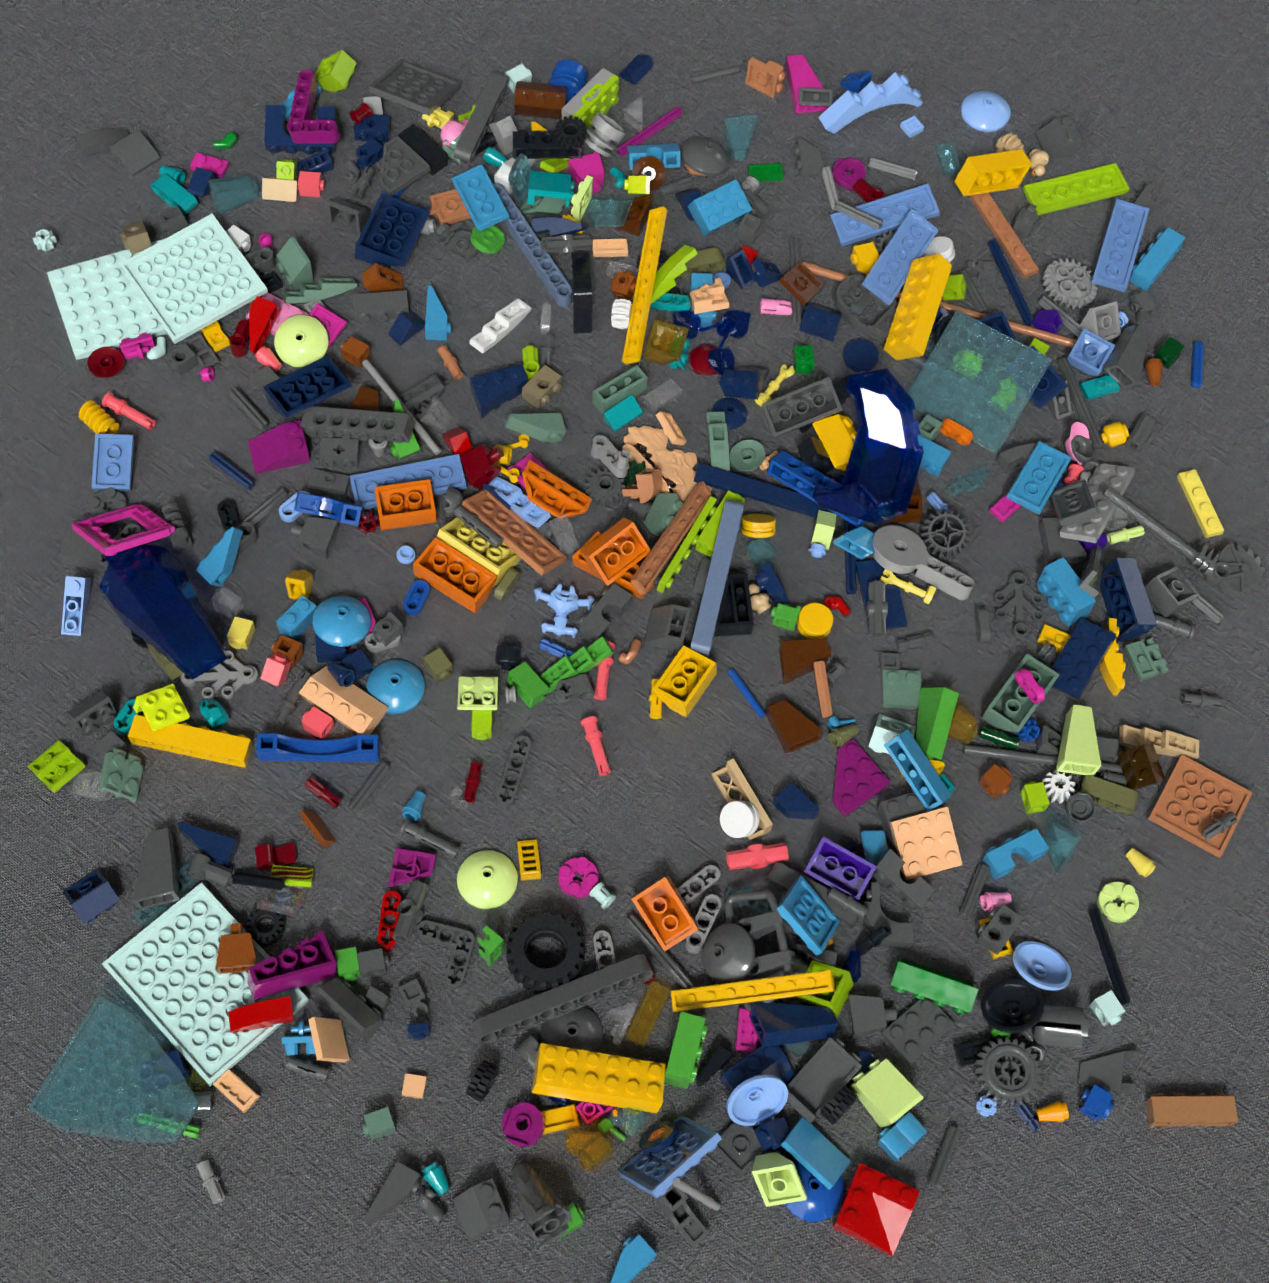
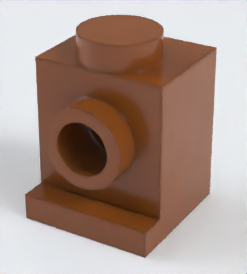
(290, 648)

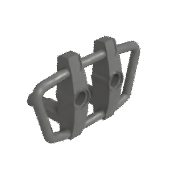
(760, 926)

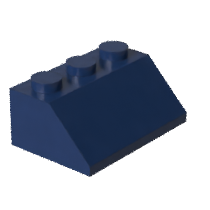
(760, 1062)

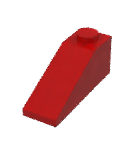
(261, 320)

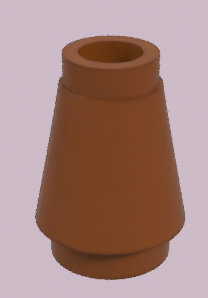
(1154, 371)

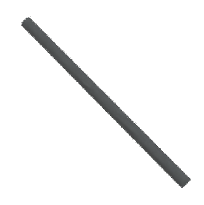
(1028, 757)

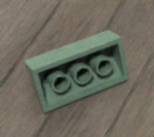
(1011, 705)

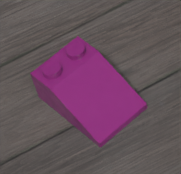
(279, 448)

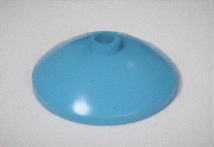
(341, 629)
(398, 696)

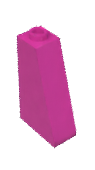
(801, 75)

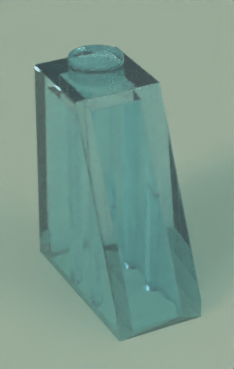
(739, 135)
(232, 192)

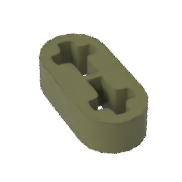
(506, 584)

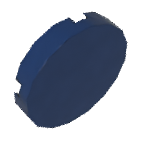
(860, 355)

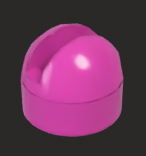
(265, 240)
(207, 374)

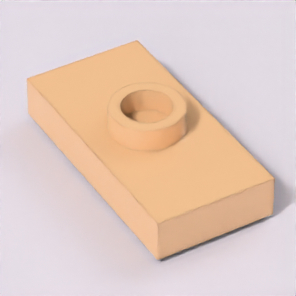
(610, 247)
(671, 428)
(236, 1090)

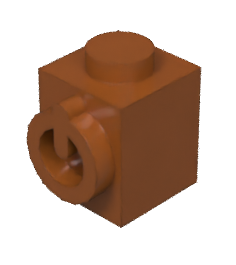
(996, 781)

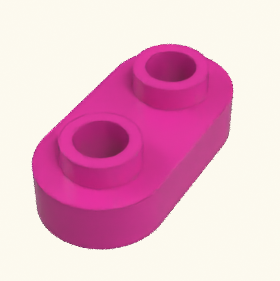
(1029, 685)

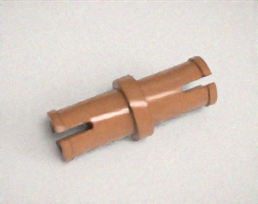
(450, 362)

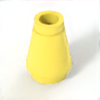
(1141, 863)

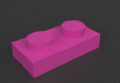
(217, 166)

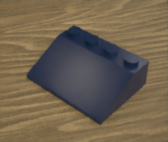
(390, 232)
(305, 387)

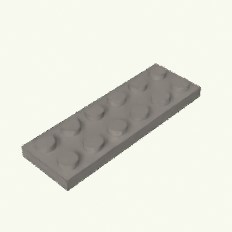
(1104, 476)

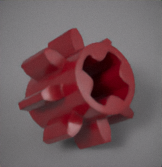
(370, 527)

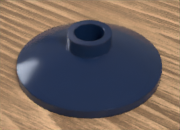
(733, 418)

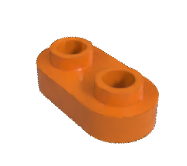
(956, 431)

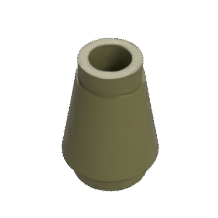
(842, 735)

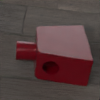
(481, 465)

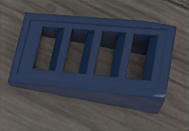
(313, 160)

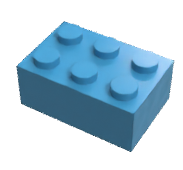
(719, 207)
(1063, 593)

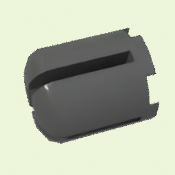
(1060, 1036)

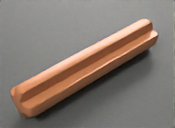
(823, 689)

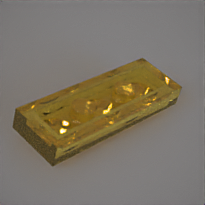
(648, 1014)

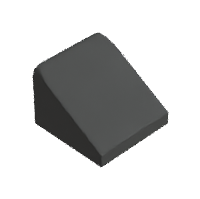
(376, 999)

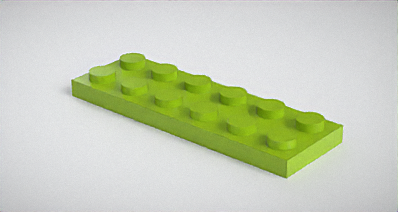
(1076, 189)

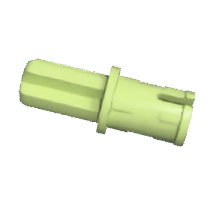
(1125, 534)

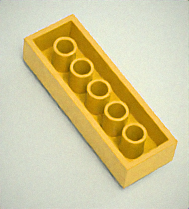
(918, 307)
(598, 1078)

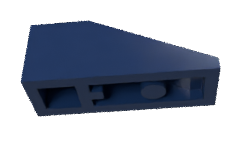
(211, 844)

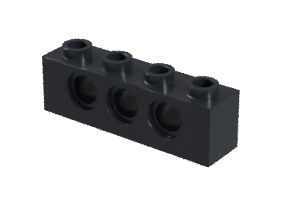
(542, 145)

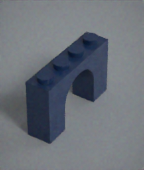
(278, 140)

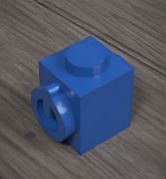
(1096, 1102)

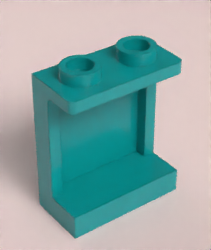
(550, 185)

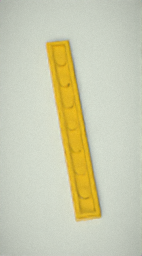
(753, 990)

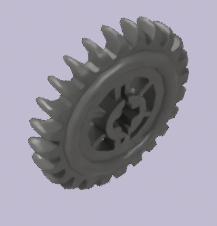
(1009, 1091)

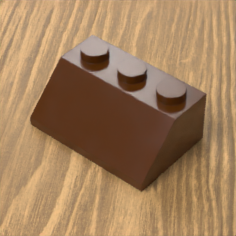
(539, 100)

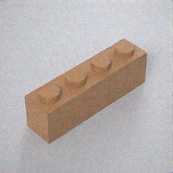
(1191, 1110)

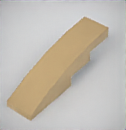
(1165, 742)

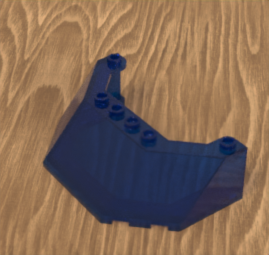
(883, 454)

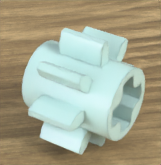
(44, 240)

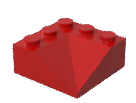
(876, 1209)

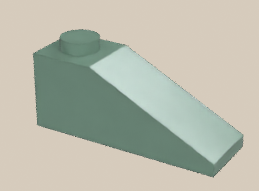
(541, 426)

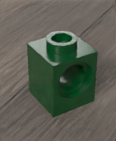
(1170, 352)

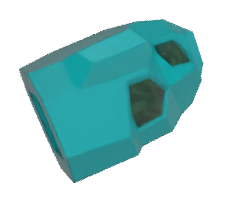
(213, 713)

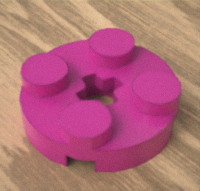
(582, 867)

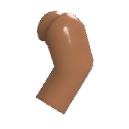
(632, 653)

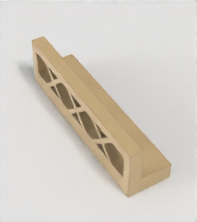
(746, 793)

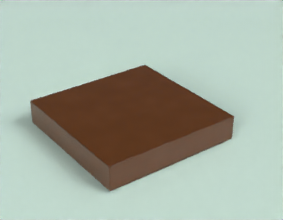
(801, 283)

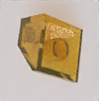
(665, 343)

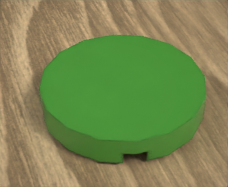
(488, 240)

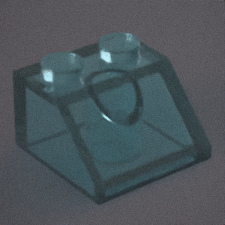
(608, 211)

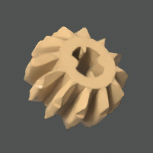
(1009, 142)

